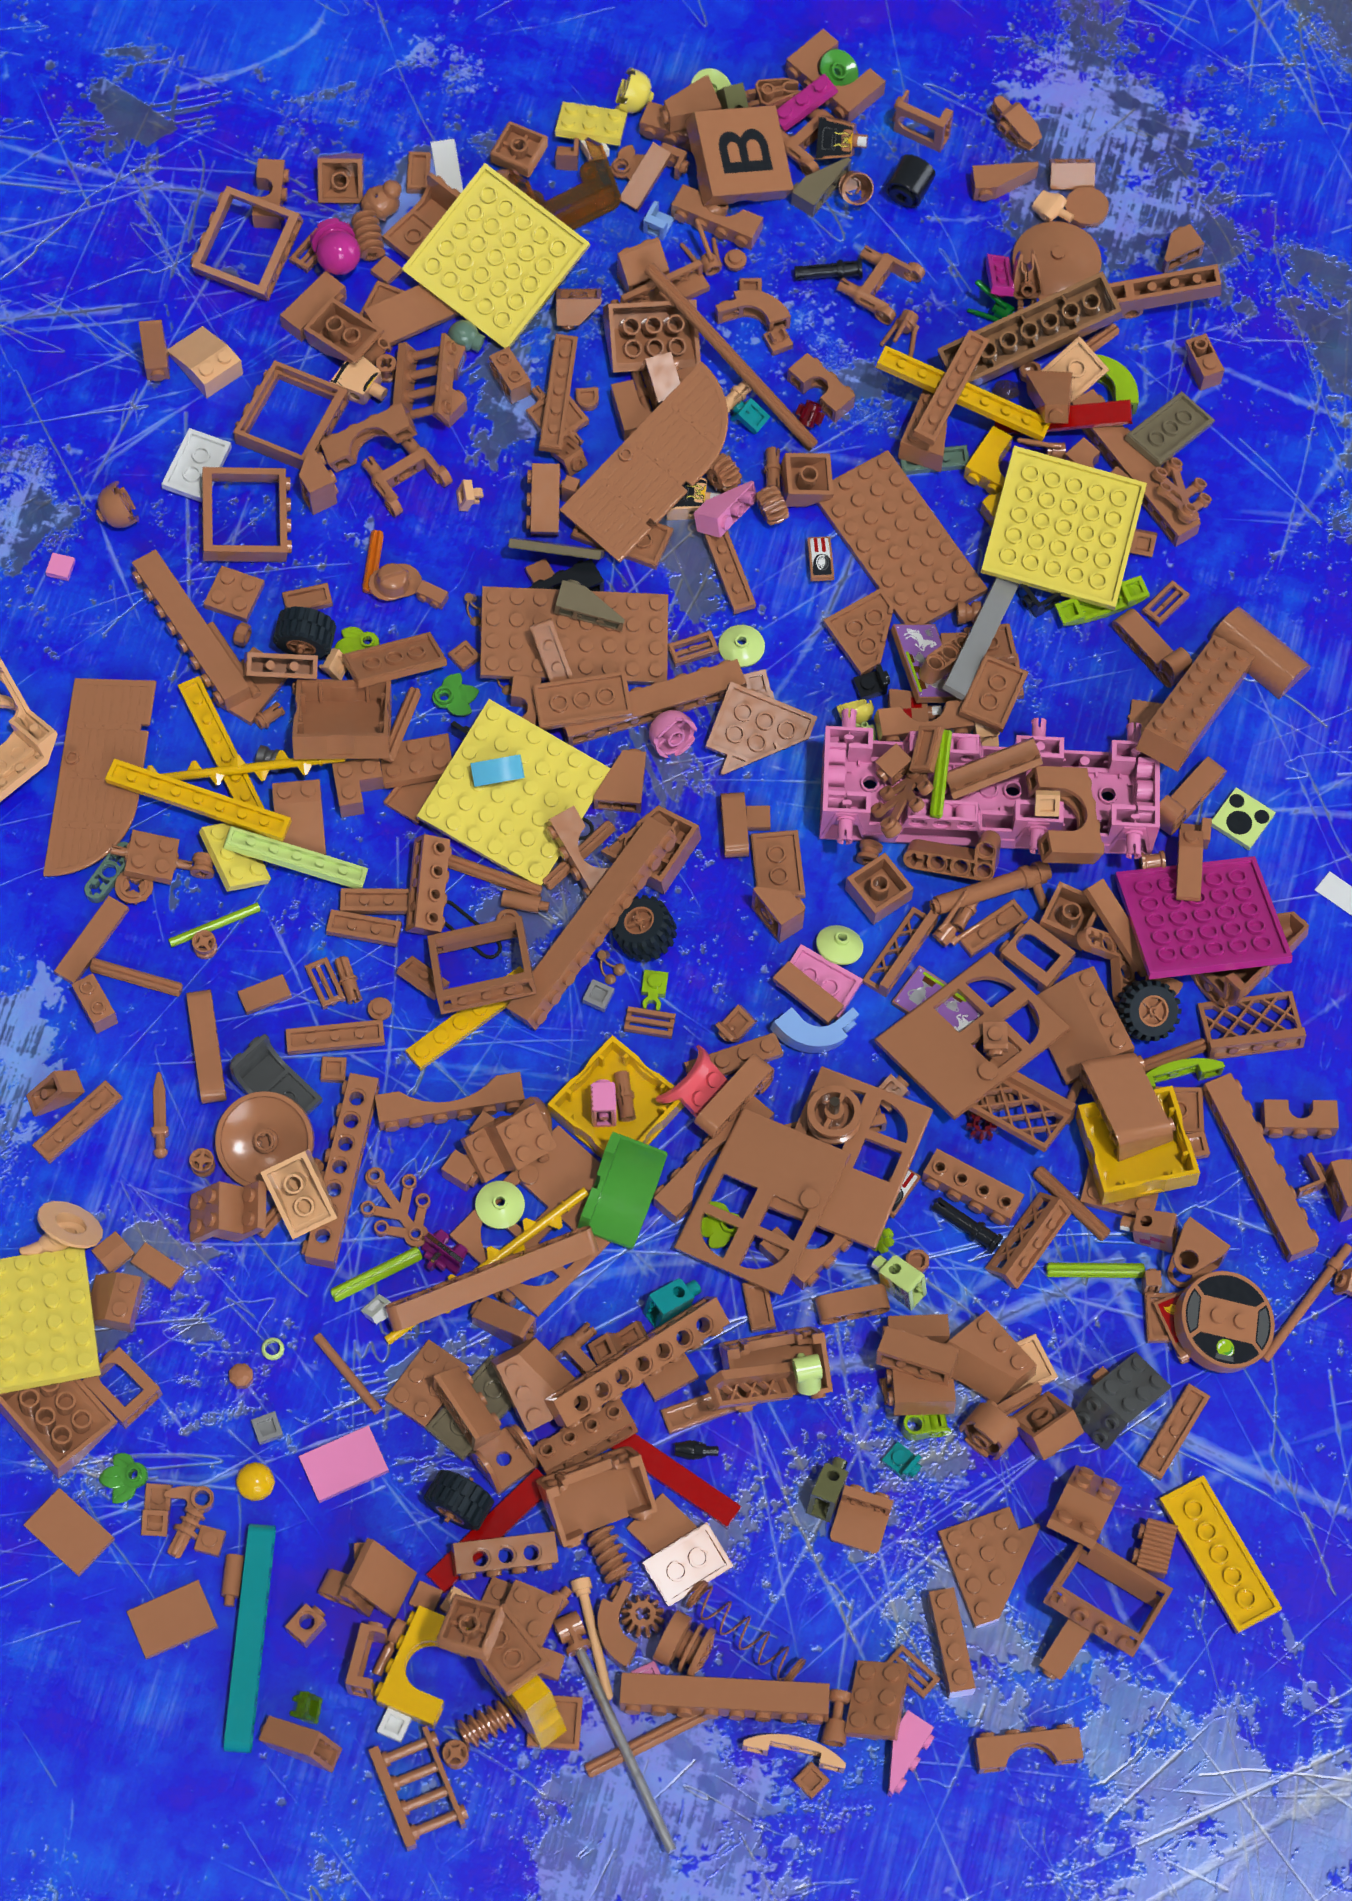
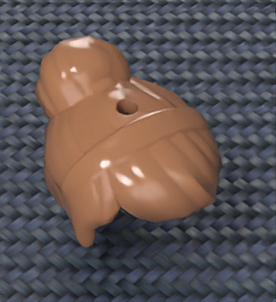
(386, 202)

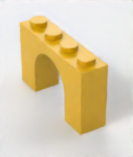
(984, 463)
(397, 1690)

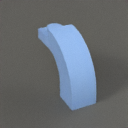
(809, 1038)

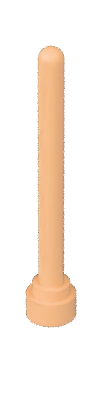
(582, 1589)

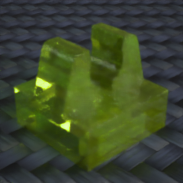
(308, 1707)

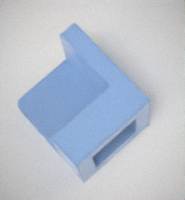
(657, 223)

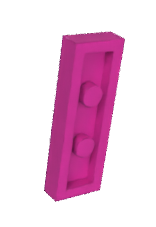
(805, 102)
(1000, 275)

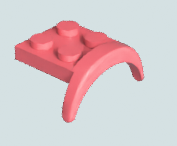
(698, 1086)

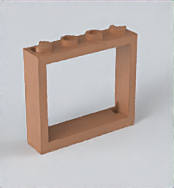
(279, 254)
(279, 371)
(245, 552)
(485, 991)
(1121, 1574)

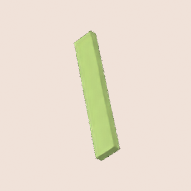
(295, 858)

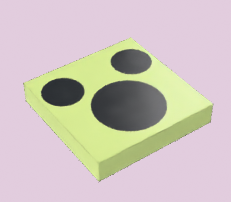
(1242, 819)

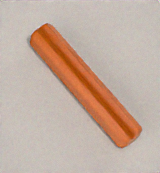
(373, 557)

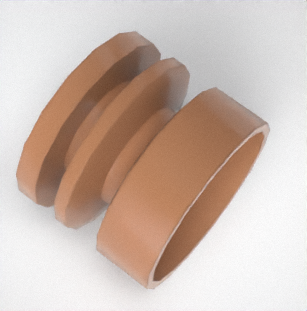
(685, 1644)

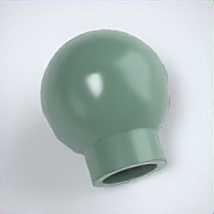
(467, 335)

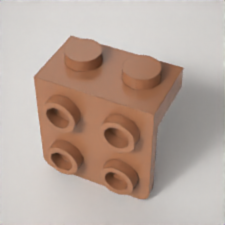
(861, 1519)

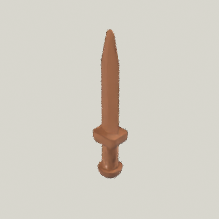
(160, 1130)

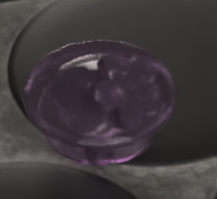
(1006, 389)

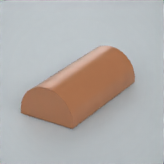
(1274, 662)

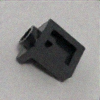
(872, 683)

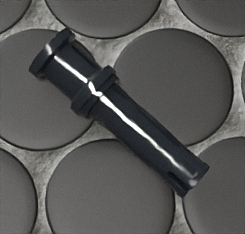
(839, 269)
(976, 1231)

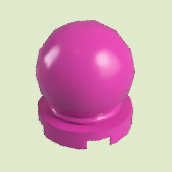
(335, 246)

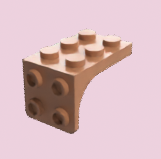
(422, 218)

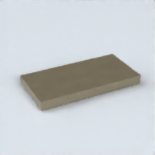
(1169, 429)
(556, 548)
(444, 1427)

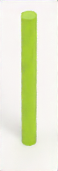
(215, 924)

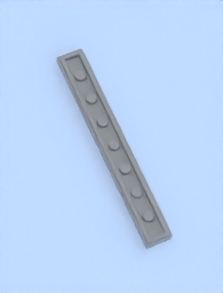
(980, 637)

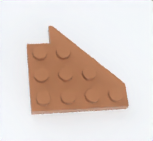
(755, 727)
(987, 1561)

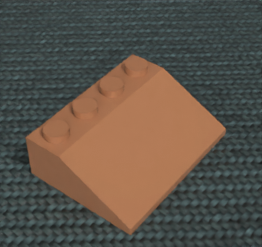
(646, 331)
(1092, 1020)
(58, 1422)

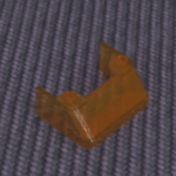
(586, 201)

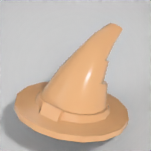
(64, 1227)

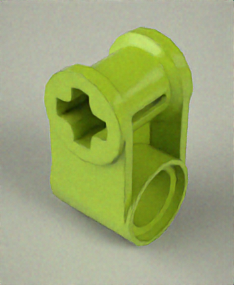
(930, 1427)

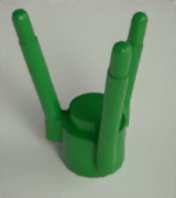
(1000, 309)

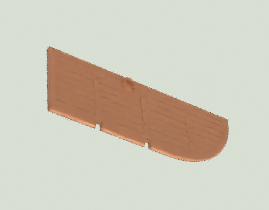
(652, 466)
(87, 811)

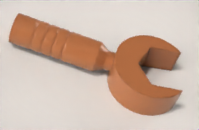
(398, 1628)

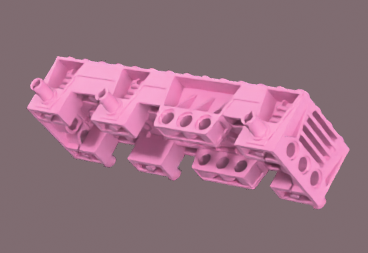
(1126, 823)

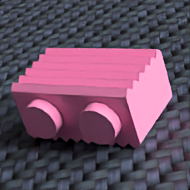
(603, 1103)

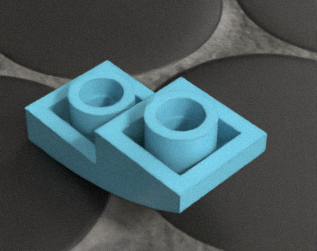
(497, 770)

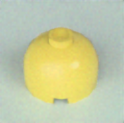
(634, 92)

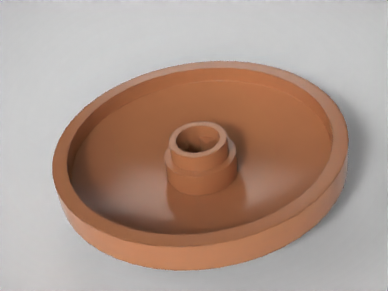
(1063, 254)
(261, 1133)

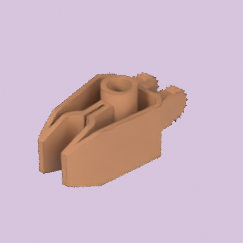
(772, 92)
(1015, 123)
(1026, 281)

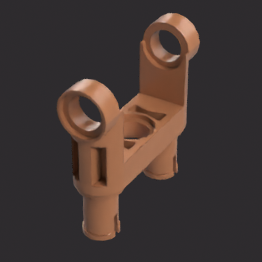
(796, 144)
(884, 264)
(417, 460)
(571, 1348)

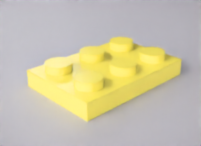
(594, 122)
(234, 869)

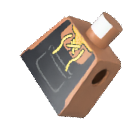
(838, 138)

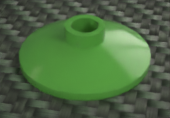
(841, 63)

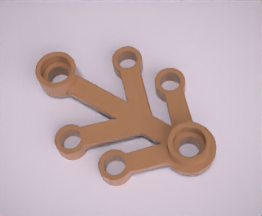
(1186, 511)
(890, 825)
(397, 1209)

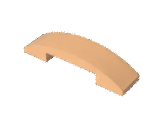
(761, 1743)

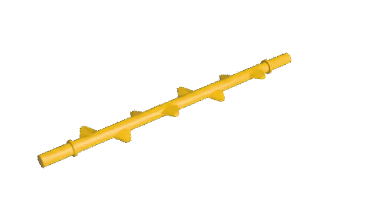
(239, 767)
(530, 1228)

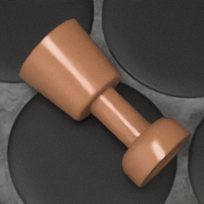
(835, 1727)

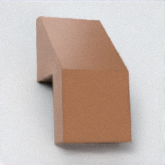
(612, 1343)

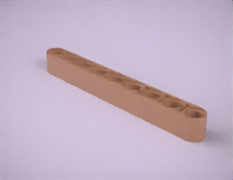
(491, 1278)

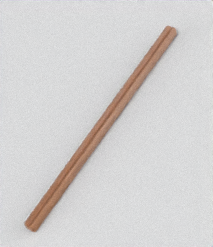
(731, 356)

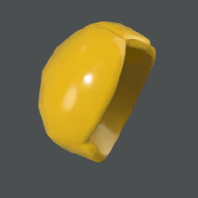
(255, 1481)

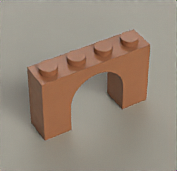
(851, 98)
(628, 407)
(1076, 846)
(812, 1260)
(913, 1394)

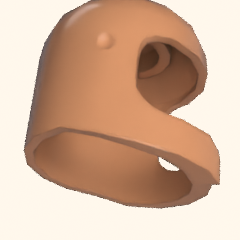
(853, 180)

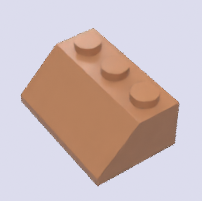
(466, 1406)

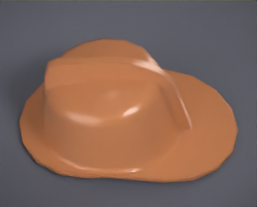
(394, 581)

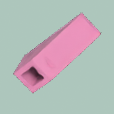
(722, 511)
(912, 1737)

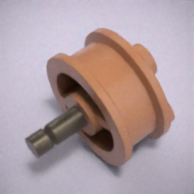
(834, 1114)

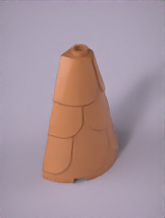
(1232, 985)

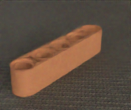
(206, 1046)

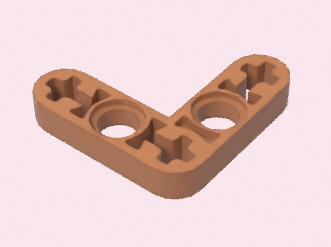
(1115, 956)

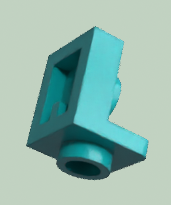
(750, 415)
(902, 1462)

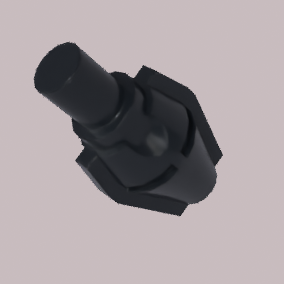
(694, 1450)

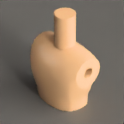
(1050, 206)

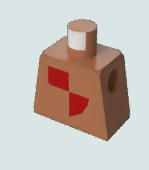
(916, 711)
(1152, 1229)

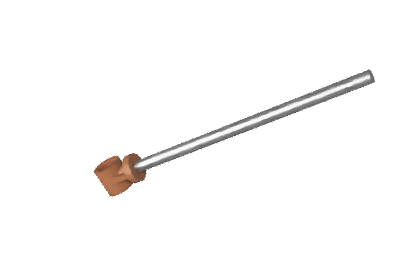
(570, 1631)

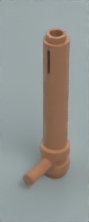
(1024, 877)

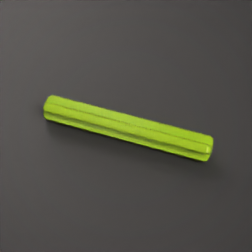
(940, 776)
(1105, 1270)
(376, 1274)

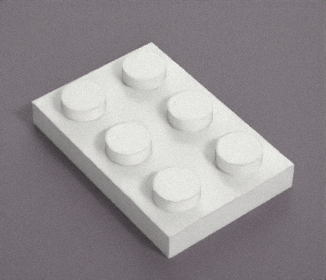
(195, 452)

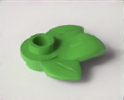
(458, 695)
(120, 1477)

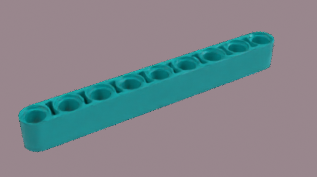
(249, 1638)

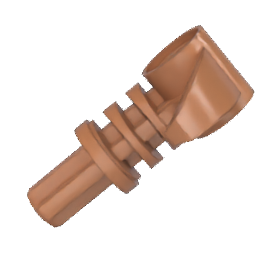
(191, 1521)

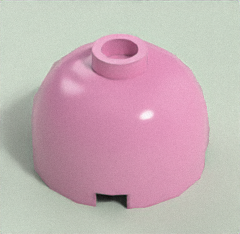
(672, 733)

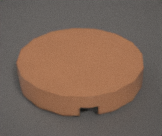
(1088, 207)

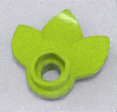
(354, 640)
(716, 1230)

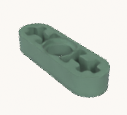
(94, 881)

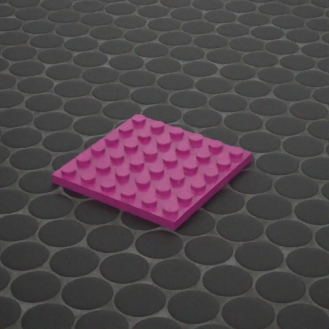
(1223, 931)

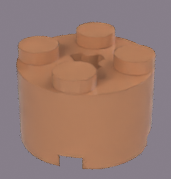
(989, 1430)

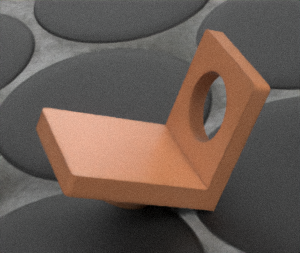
(1317, 1174)

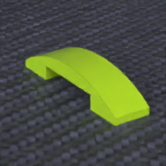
(1078, 612)
(1203, 1068)

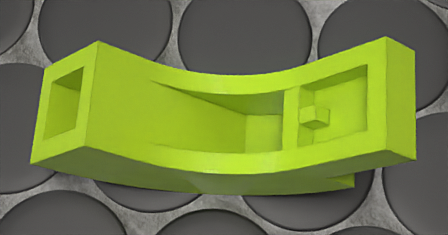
(1119, 382)

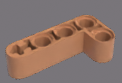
(1155, 653)
(1190, 795)
(917, 851)
(750, 1079)

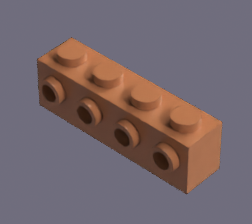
(428, 885)
(972, 1187)
(587, 1439)

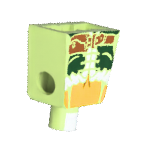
(901, 1280)

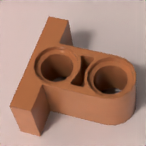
(335, 1590)

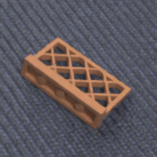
(1260, 1041)
(1028, 1093)

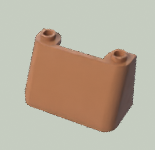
(1126, 1103)
(775, 1349)
(597, 1494)

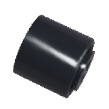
(910, 181)

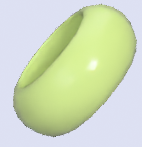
(269, 1341)

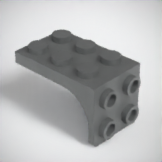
(264, 1070)
(1119, 1399)

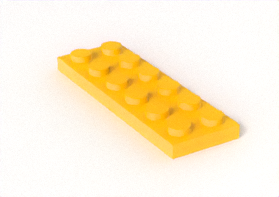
(1220, 1554)

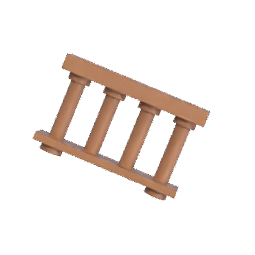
(407, 375)
(392, 1784)

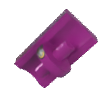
(441, 1255)

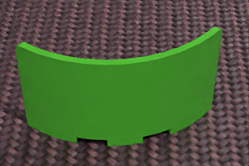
(623, 1190)

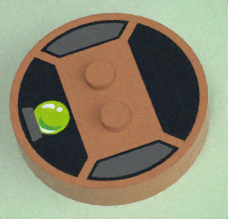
(1224, 1322)

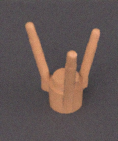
(710, 261)
(905, 324)
(1053, 449)
(946, 932)

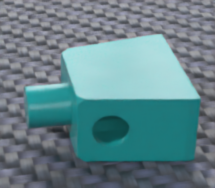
(670, 1301)

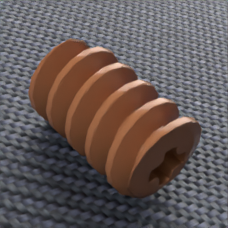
(368, 235)
(608, 1555)
(485, 1724)

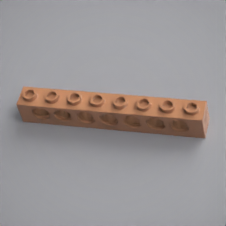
(360, 1087)
(562, 1402)

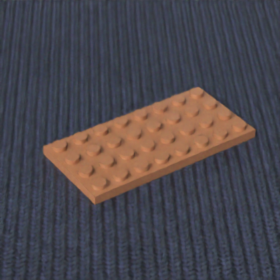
(900, 542)
(589, 648)

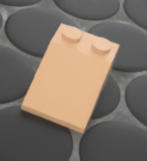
(206, 361)
(300, 1194)

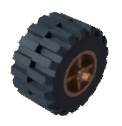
(304, 632)
(645, 929)
(1148, 1010)
(458, 1500)

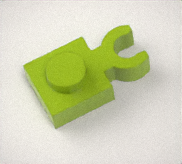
(654, 986)

